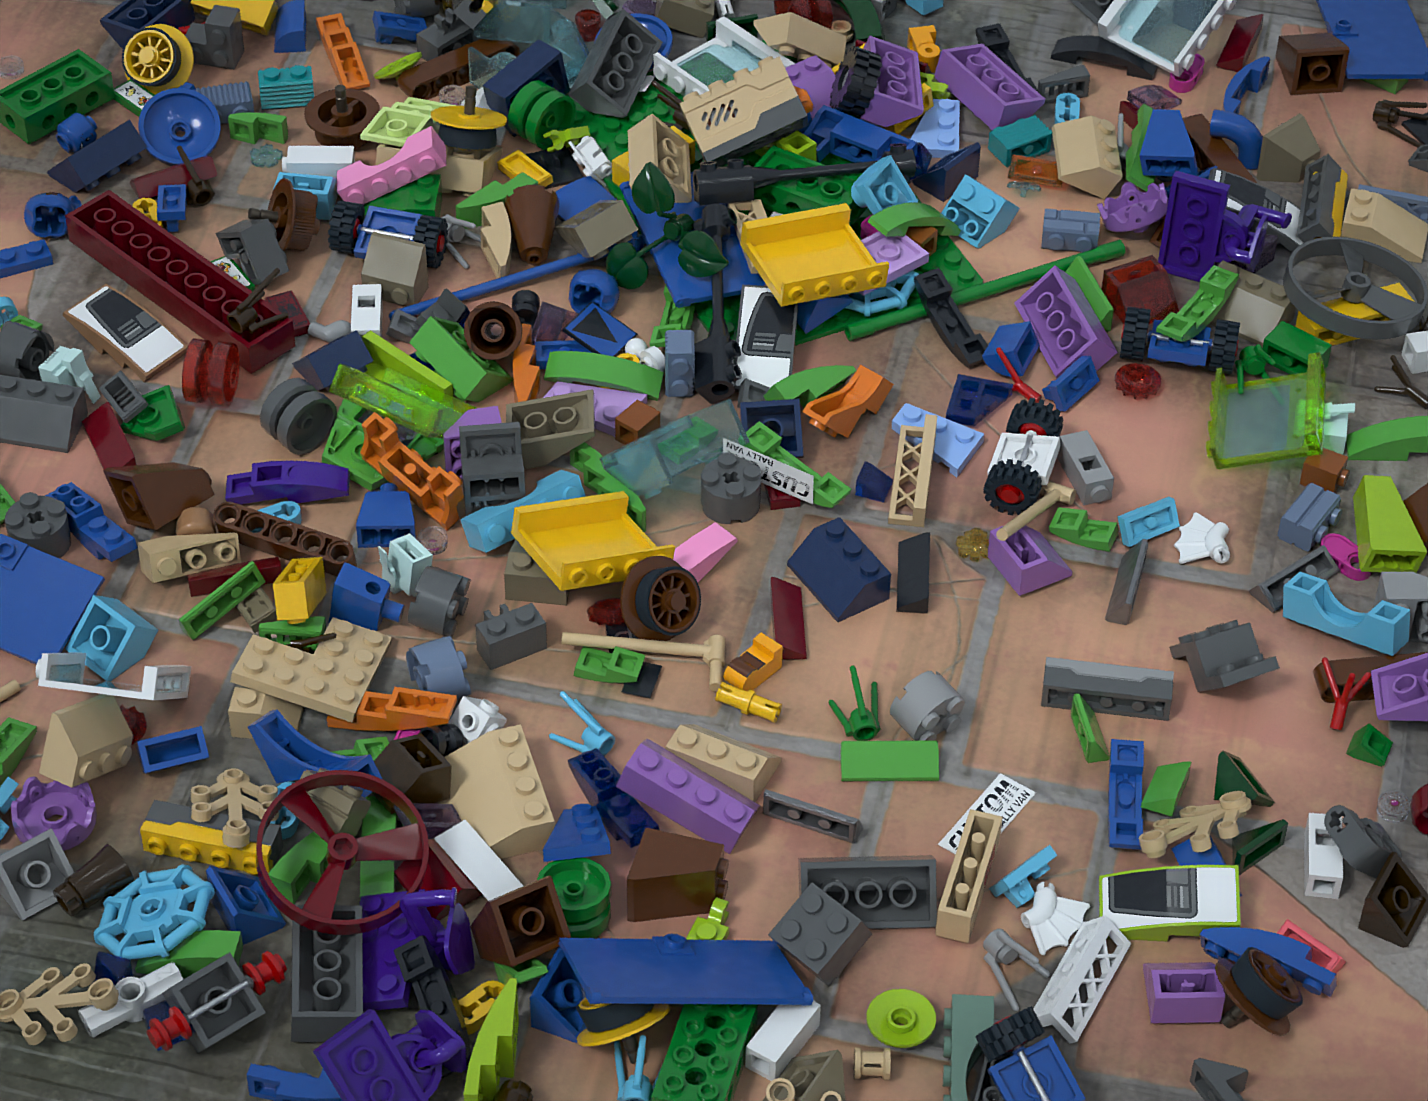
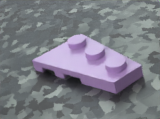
(608, 402)

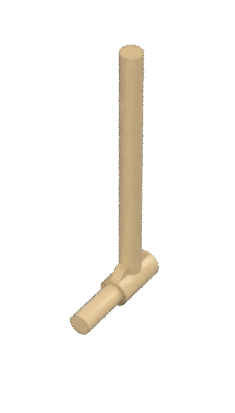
(1051, 494)
(712, 650)

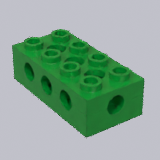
(54, 93)
(807, 193)
(705, 1071)

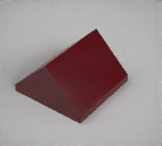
(440, 874)

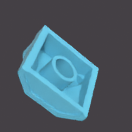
(881, 187)

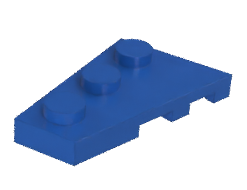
(577, 835)

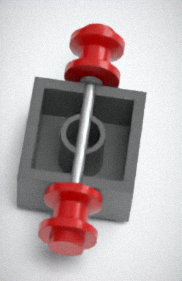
(215, 1001)

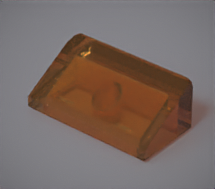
(1034, 171)

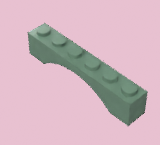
(965, 1019)

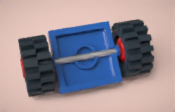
(352, 230)
(1190, 352)
(1030, 1072)

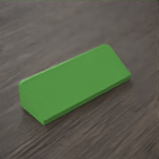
(1092, 291)
(221, 600)
(889, 761)

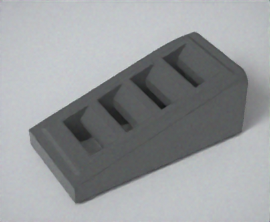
(1077, 83)
(123, 396)

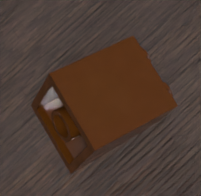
(1312, 62)
(157, 492)
(674, 876)
(520, 924)

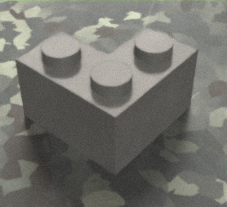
(218, 39)
(255, 247)

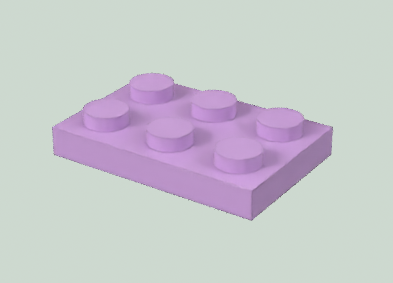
(899, 251)

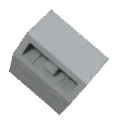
(1410, 592)

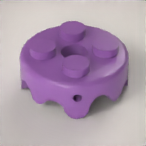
(1135, 213)
(43, 801)

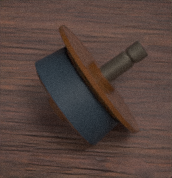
(659, 599)
(1259, 991)

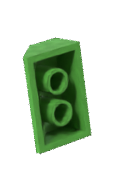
(445, 348)

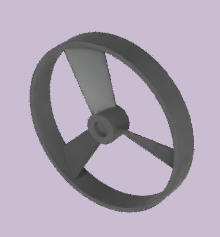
(1358, 288)

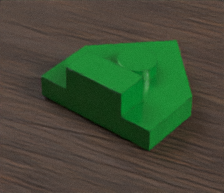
(158, 419)

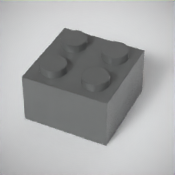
(820, 934)

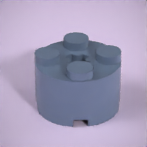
(438, 667)

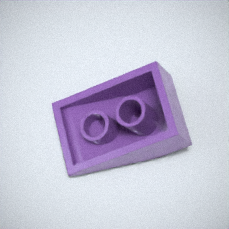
(815, 78)
(1402, 690)

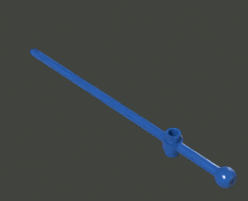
(517, 278)

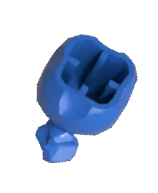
(46, 214)
(595, 287)

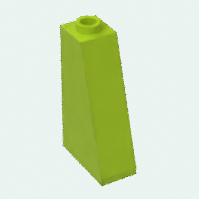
(1384, 528)

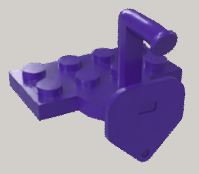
(1204, 232)
(382, 976)
(377, 1067)

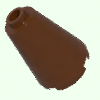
(532, 221)
(479, 335)

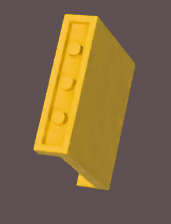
(811, 255)
(584, 539)

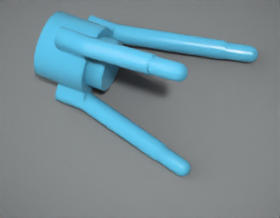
(593, 736)
(637, 1086)

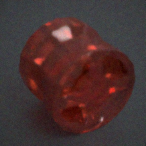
(588, 24)

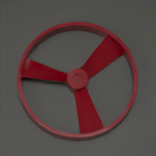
(344, 850)

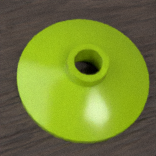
(397, 67)
(905, 1008)

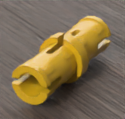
(748, 702)

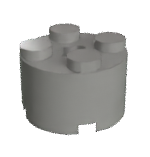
(928, 707)

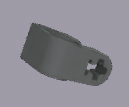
(1361, 842)

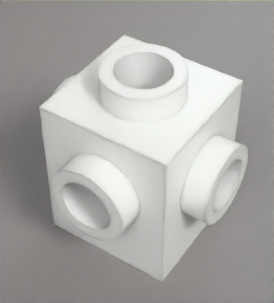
(476, 718)

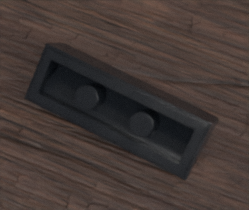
(913, 574)

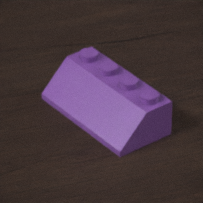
(987, 85)
(898, 87)
(1064, 322)
(687, 795)

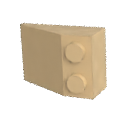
(1384, 223)

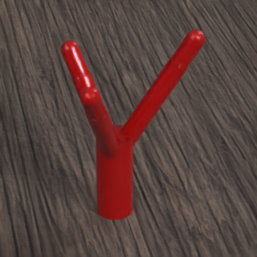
(1019, 386)
(1348, 694)

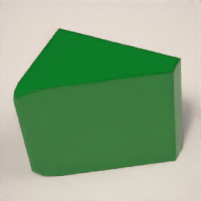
(1369, 746)

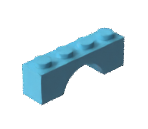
(493, 525)
(1313, 604)

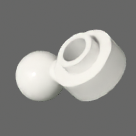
(648, 356)

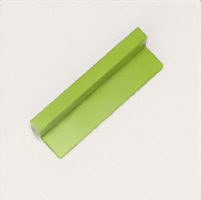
(388, 356)

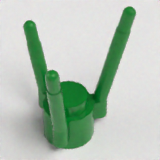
(1253, 361)
(862, 722)

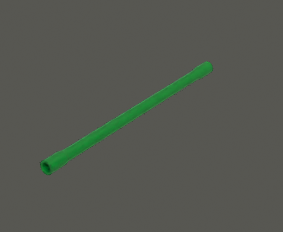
(870, 325)

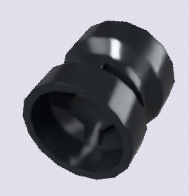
(526, 305)
(444, 738)

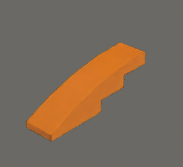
(342, 51)
(525, 372)
(399, 711)

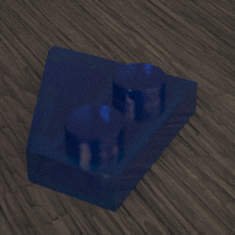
(975, 399)

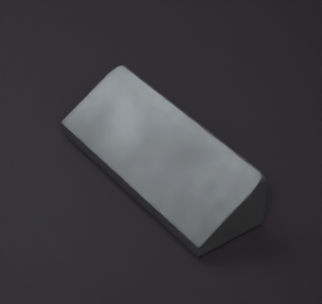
(1317, 563)
(1127, 584)
(811, 816)

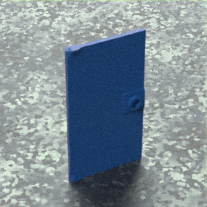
(1380, 38)
(682, 286)
(40, 599)
(684, 971)

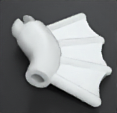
(1202, 539)
(1053, 918)

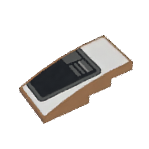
(125, 332)

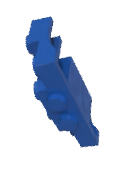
(851, 137)

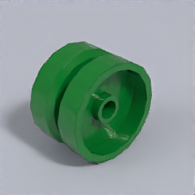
(540, 110)
(583, 894)

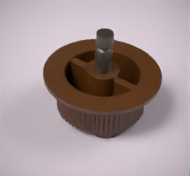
(341, 116)
(291, 214)

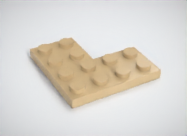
(325, 681)

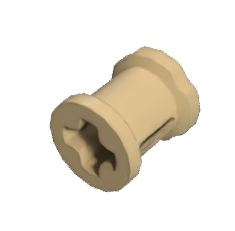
(872, 1063)

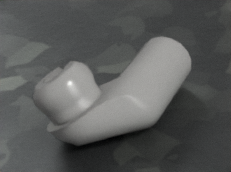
(331, 331)

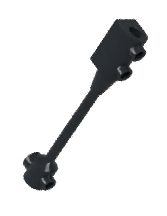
(738, 180)
(715, 355)

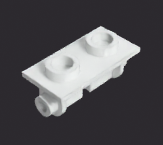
(590, 155)

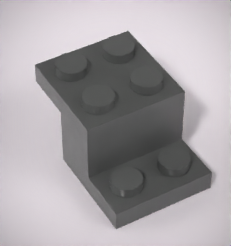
(491, 465)
(1223, 655)

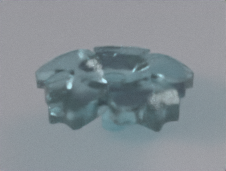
(265, 156)
(1024, 186)

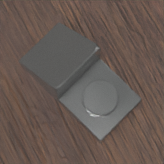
(446, 307)
(1218, 1080)

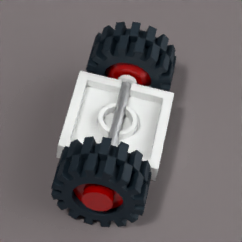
(1024, 456)

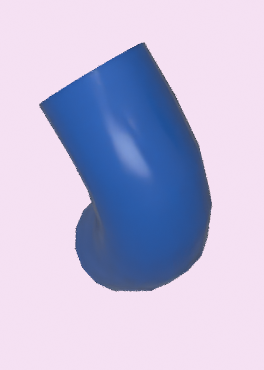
(1241, 132)

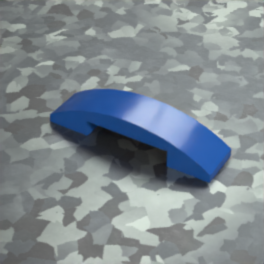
(1248, 78)
(1125, 793)

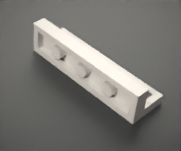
(1076, 964)

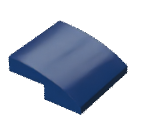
(579, 196)

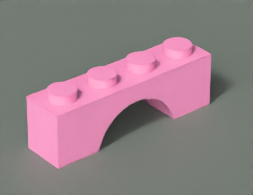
(419, 156)

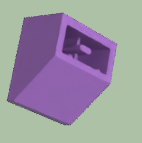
(451, 437)
(1026, 560)
(1183, 992)

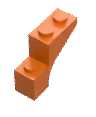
(843, 408)

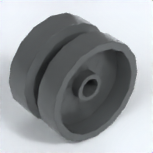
(298, 416)

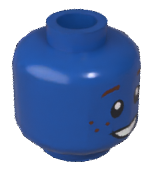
(76, 132)

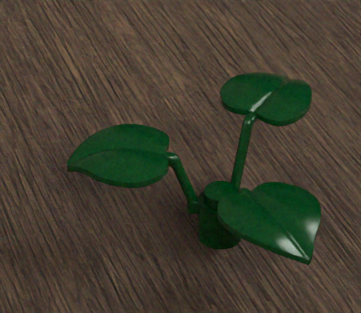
(699, 251)

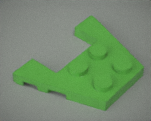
(347, 441)

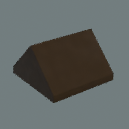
(1394, 904)

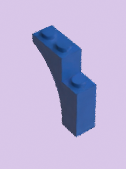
(291, 753)

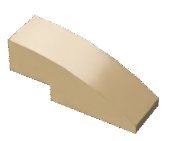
(496, 238)

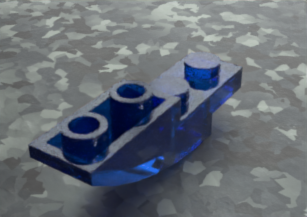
(617, 809)

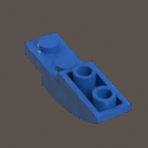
(91, 526)
(1288, 952)
(281, 1085)

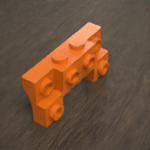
(427, 486)

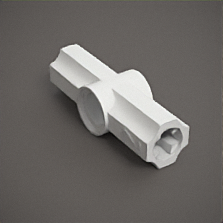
(133, 998)

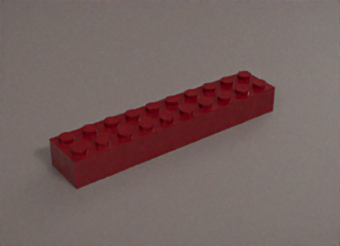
(175, 277)

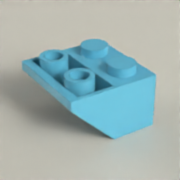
(322, 186)
(979, 212)

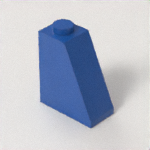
(1167, 146)

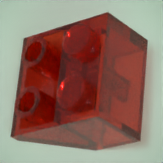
(1140, 285)

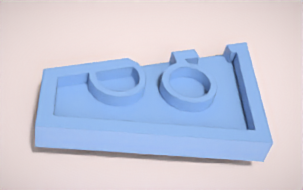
(939, 128)
(953, 442)

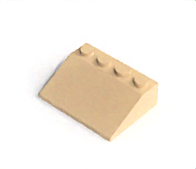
(464, 170)
(501, 792)

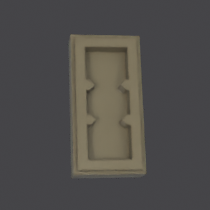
(257, 609)

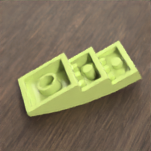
(402, 120)

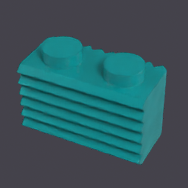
(285, 87)
(1024, 138)

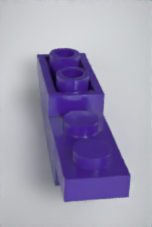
(291, 479)

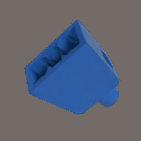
(384, 517)
(363, 599)

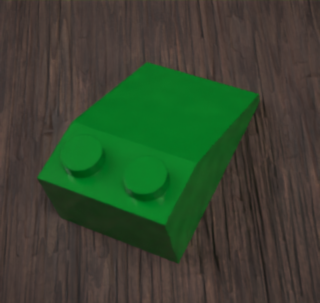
(417, 197)

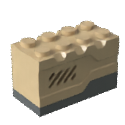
(746, 112)

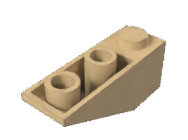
(187, 554)

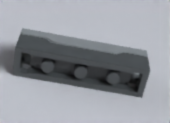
(1108, 688)

